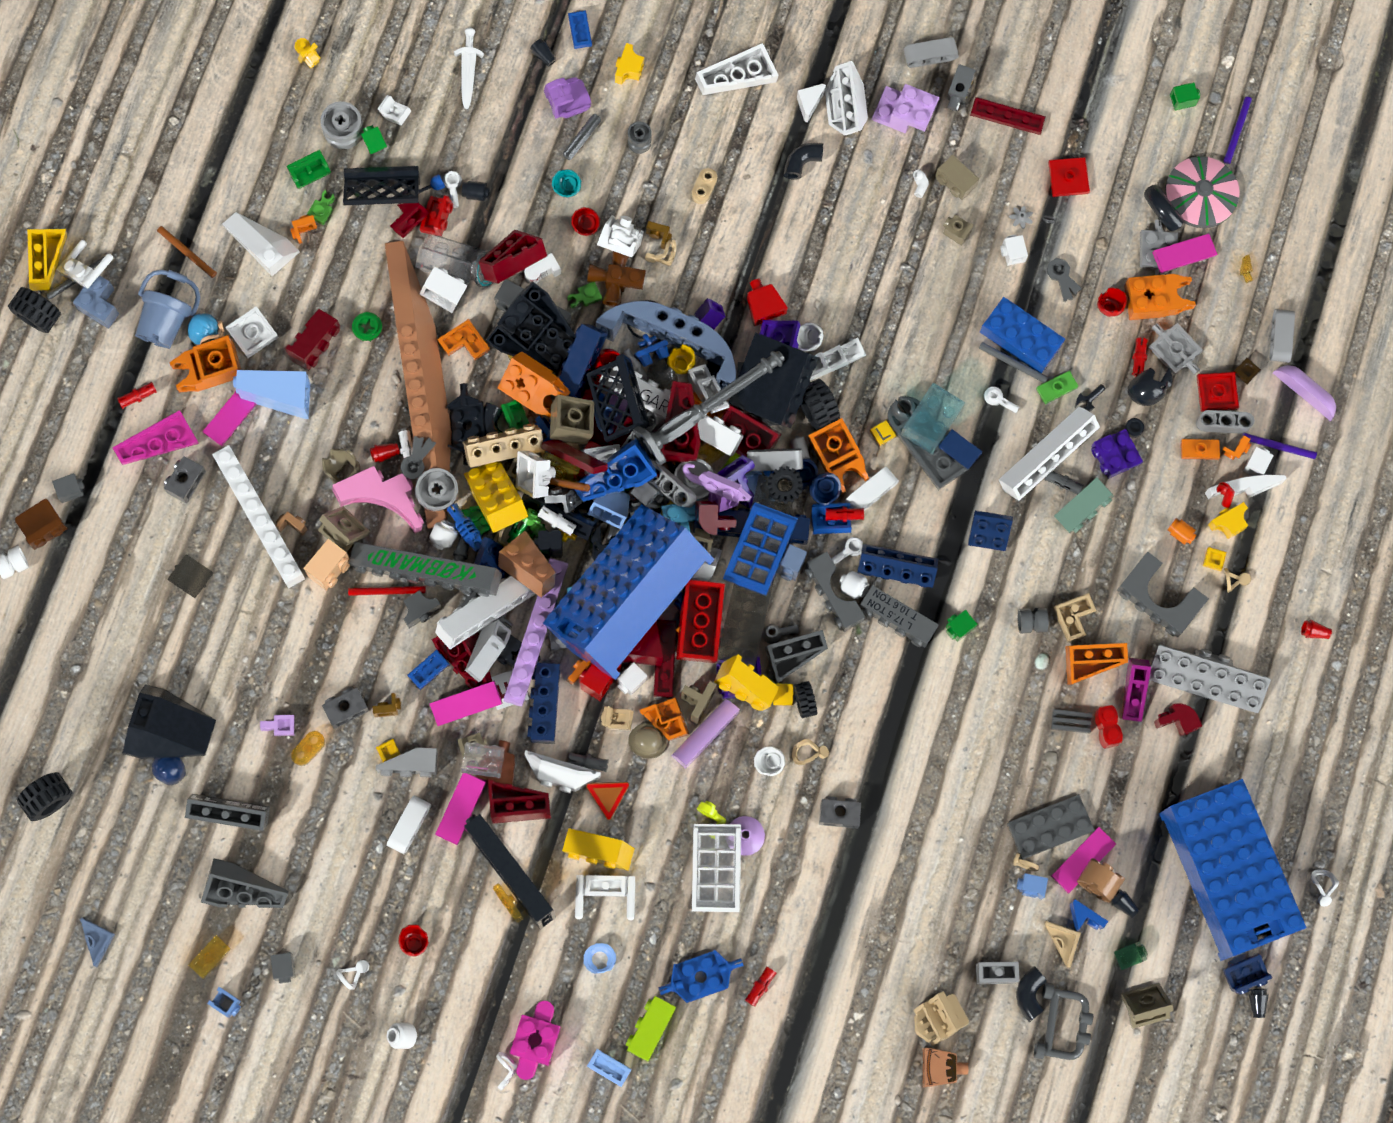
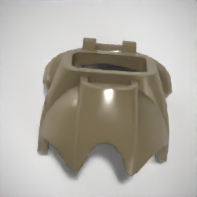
(337, 461)

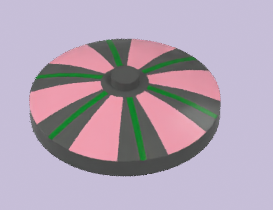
(1202, 191)

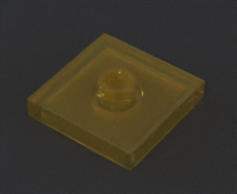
(563, 469)
(509, 902)

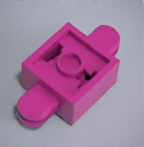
(535, 1040)

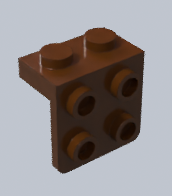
(40, 524)

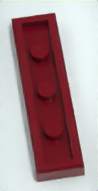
(1007, 116)
(574, 456)
(665, 673)

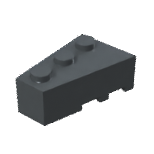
(792, 654)

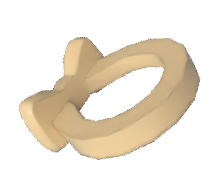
(1025, 864)

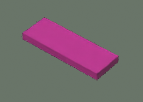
(1184, 253)
(228, 419)
(466, 703)
(460, 808)
(1095, 847)

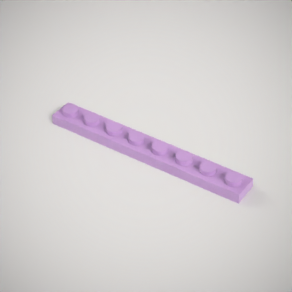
(534, 639)

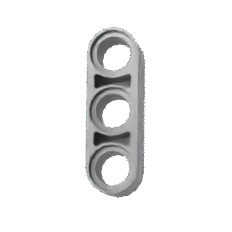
(931, 52)
(1282, 335)
(1231, 416)
(774, 458)

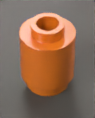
(1182, 531)

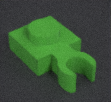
(321, 209)
(587, 294)

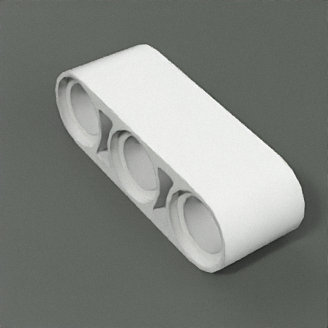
(872, 489)
(409, 824)

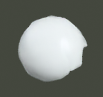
(809, 337)
(769, 761)

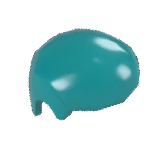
(566, 183)

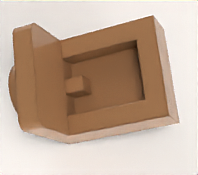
(295, 522)

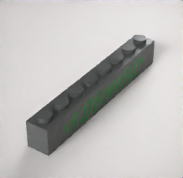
(425, 569)

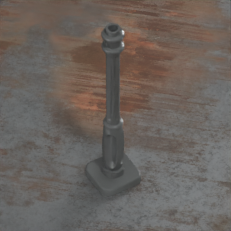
(681, 423)

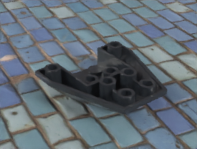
(534, 327)
(166, 727)

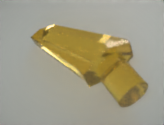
(1246, 269)

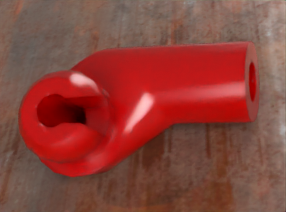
(1228, 493)

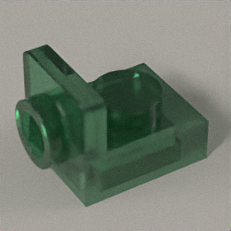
(1131, 955)

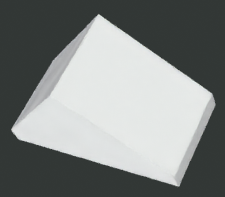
(809, 100)

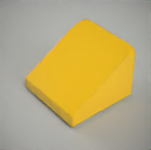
(784, 695)

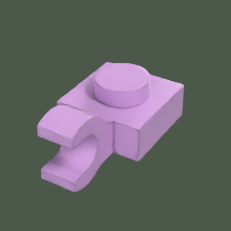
(282, 725)

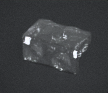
(483, 760)

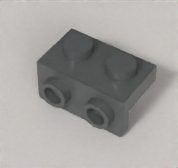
(564, 495)

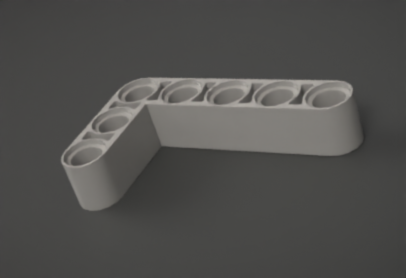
(666, 477)

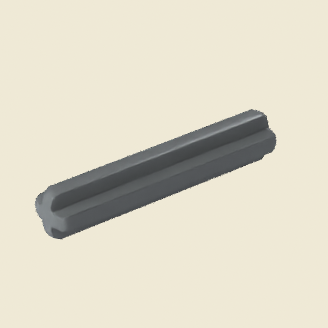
(582, 136)

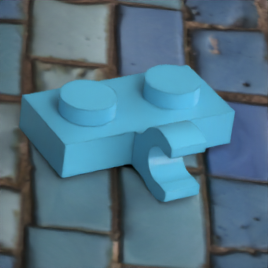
(679, 514)

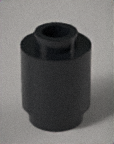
(475, 190)

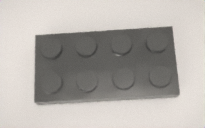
(1050, 827)

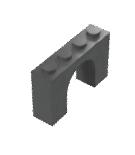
(1136, 590)

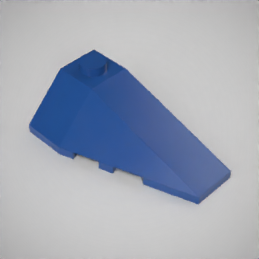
(625, 469)

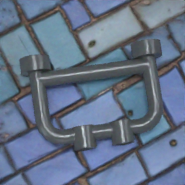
(1085, 1019)

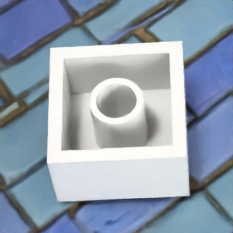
(443, 289)

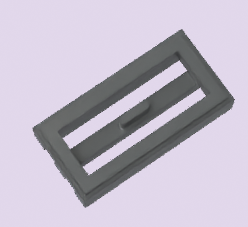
(1074, 721)

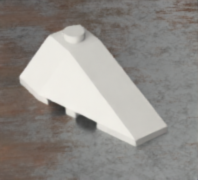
(266, 246)

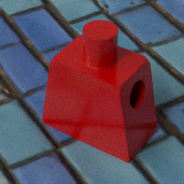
(764, 303)

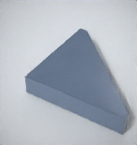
(97, 940)

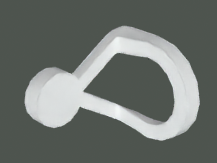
(1325, 899)
(361, 967)
(500, 1055)

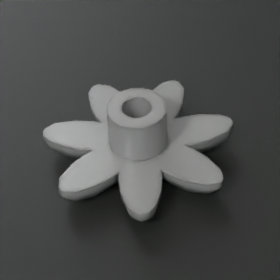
(1018, 219)

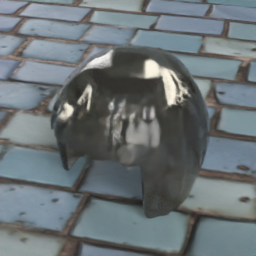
(662, 375)

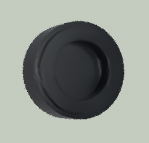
(1134, 427)

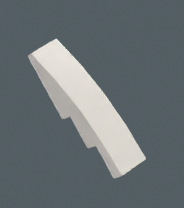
(838, 357)
(1251, 485)

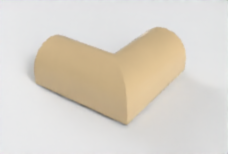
(1069, 614)

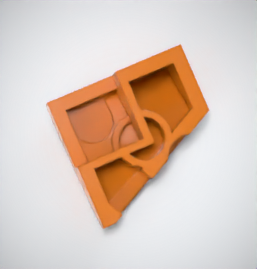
(667, 718)

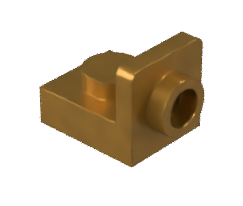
(658, 231)
(385, 709)

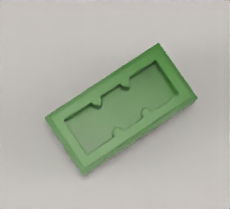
(1057, 387)

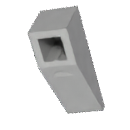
(487, 649)
(416, 761)

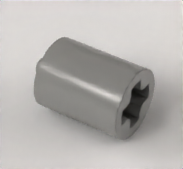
(801, 444)

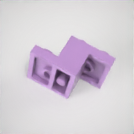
(905, 108)

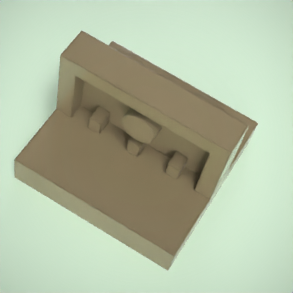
(342, 528)
(700, 701)
(1147, 1005)

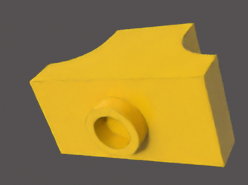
(628, 65)
(1230, 521)

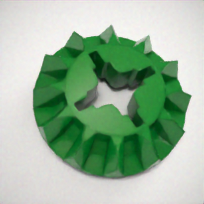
(363, 319)

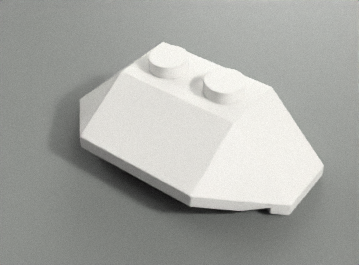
(846, 99)
(560, 773)

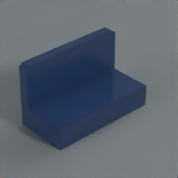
(960, 449)

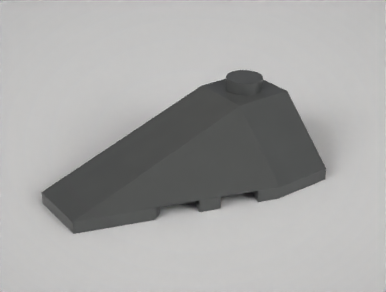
(237, 886)

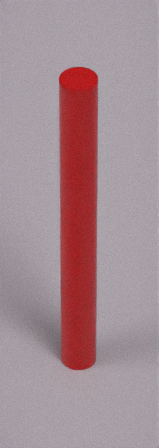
(386, 590)

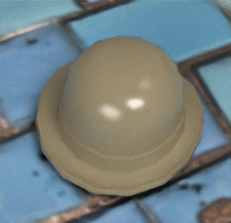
(647, 741)

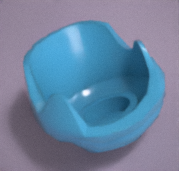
(202, 326)

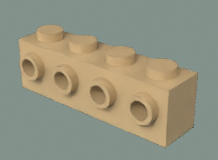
(502, 446)

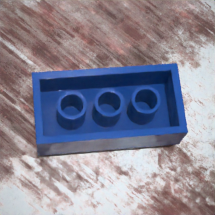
(1022, 335)

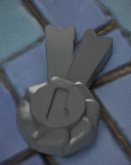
(1059, 271)
(413, 466)

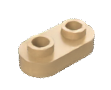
(705, 185)

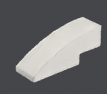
(705, 385)

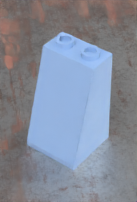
(275, 390)

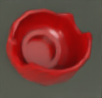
(585, 221)
(1112, 302)
(413, 940)

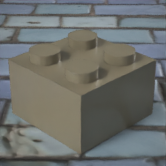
(572, 419)

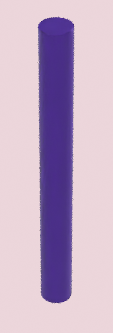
(1237, 130)
(1281, 446)

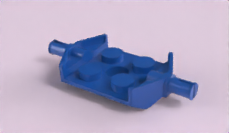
(716, 971)

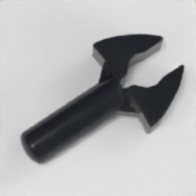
(1092, 396)

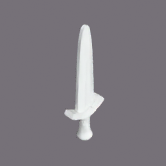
(468, 66)

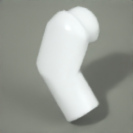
(921, 181)

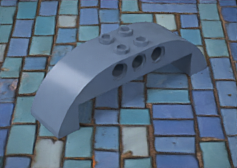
(676, 329)

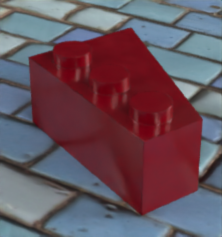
(313, 340)

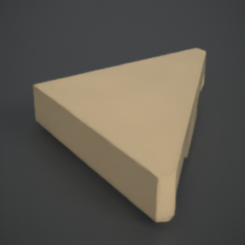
(1064, 940)

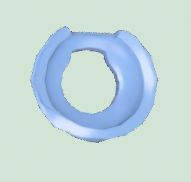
(599, 947)

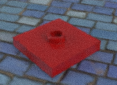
(1068, 177)
(1217, 391)

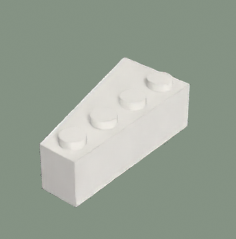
(737, 72)

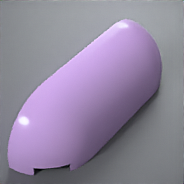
(1307, 389)

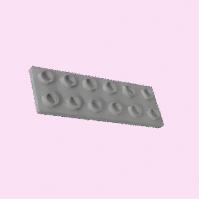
(1209, 677)

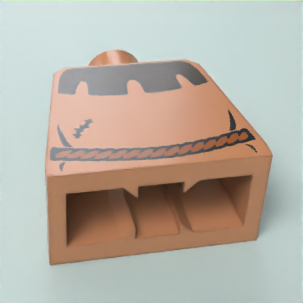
(941, 1067)

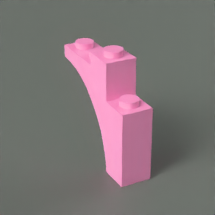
(392, 494)

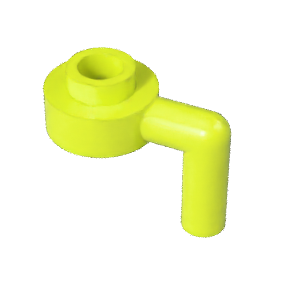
(708, 810)

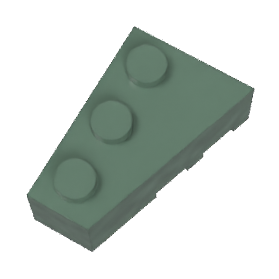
(1084, 506)

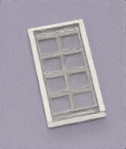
(716, 867)

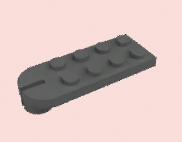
(939, 466)

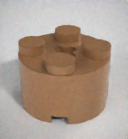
(1100, 880)

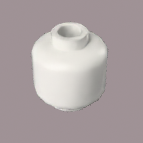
(443, 534)
(854, 585)
(402, 1035)

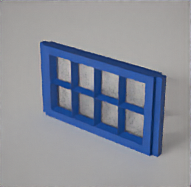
(760, 548)

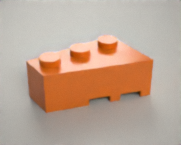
(1090, 660)

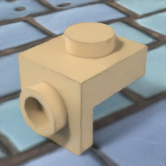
(617, 718)

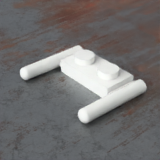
(80, 272)
(605, 886)

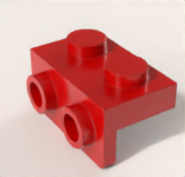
(436, 221)

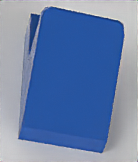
(1081, 913)

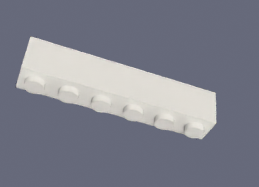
(1049, 453)
(481, 612)

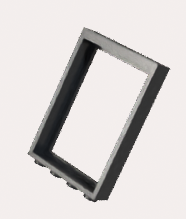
(509, 871)

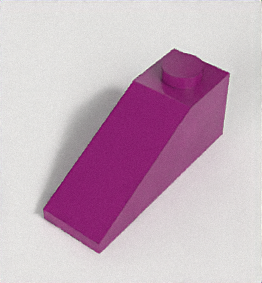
(1136, 689)

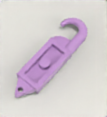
(717, 484)

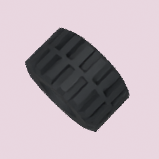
(34, 309)
(820, 405)
(44, 796)

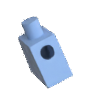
(611, 508)

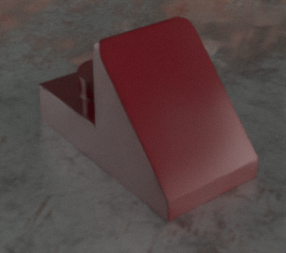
(412, 215)

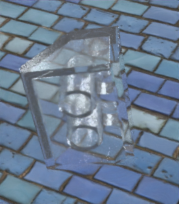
(447, 254)

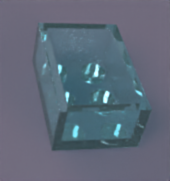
(932, 418)

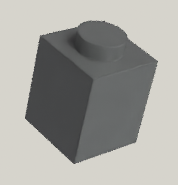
(68, 487)
(283, 967)

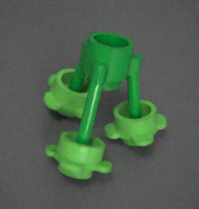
(532, 520)

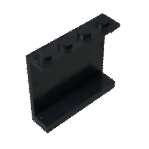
(778, 393)

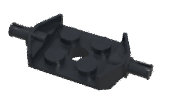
(462, 411)

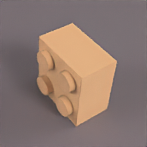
(327, 565)

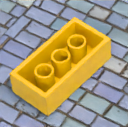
(495, 495)

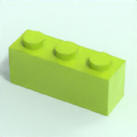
(650, 1028)

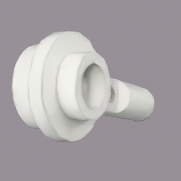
(452, 181)
(995, 397)
(852, 547)

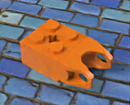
(1162, 293)
(208, 365)
(531, 384)
(844, 457)

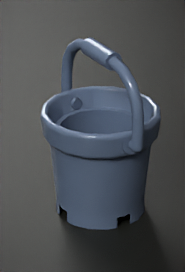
(163, 314)

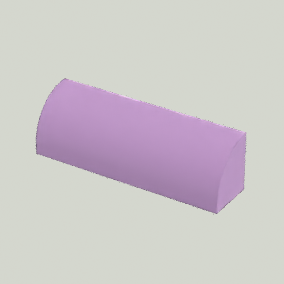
(705, 733)

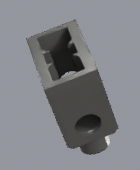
(961, 82)

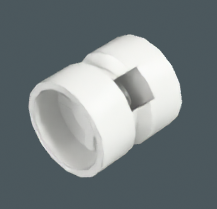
(12, 561)

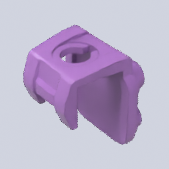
(567, 97)

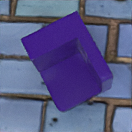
(710, 313)

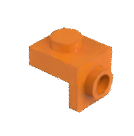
(303, 224)
(1242, 447)

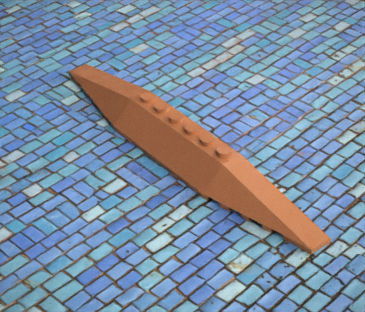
(420, 365)

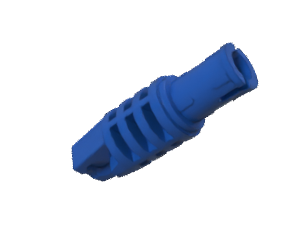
(466, 527)

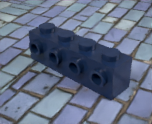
(581, 358)
(897, 566)
(545, 703)

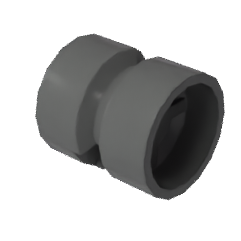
(639, 137)
(1032, 620)

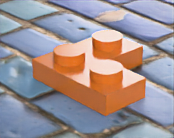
(464, 336)

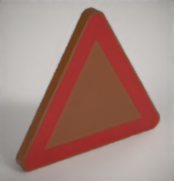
(608, 795)

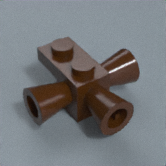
(617, 278)

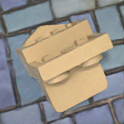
(939, 1018)

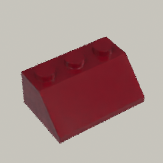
(756, 433)

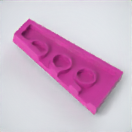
(163, 437)

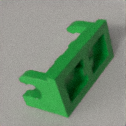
(308, 169)
(514, 414)

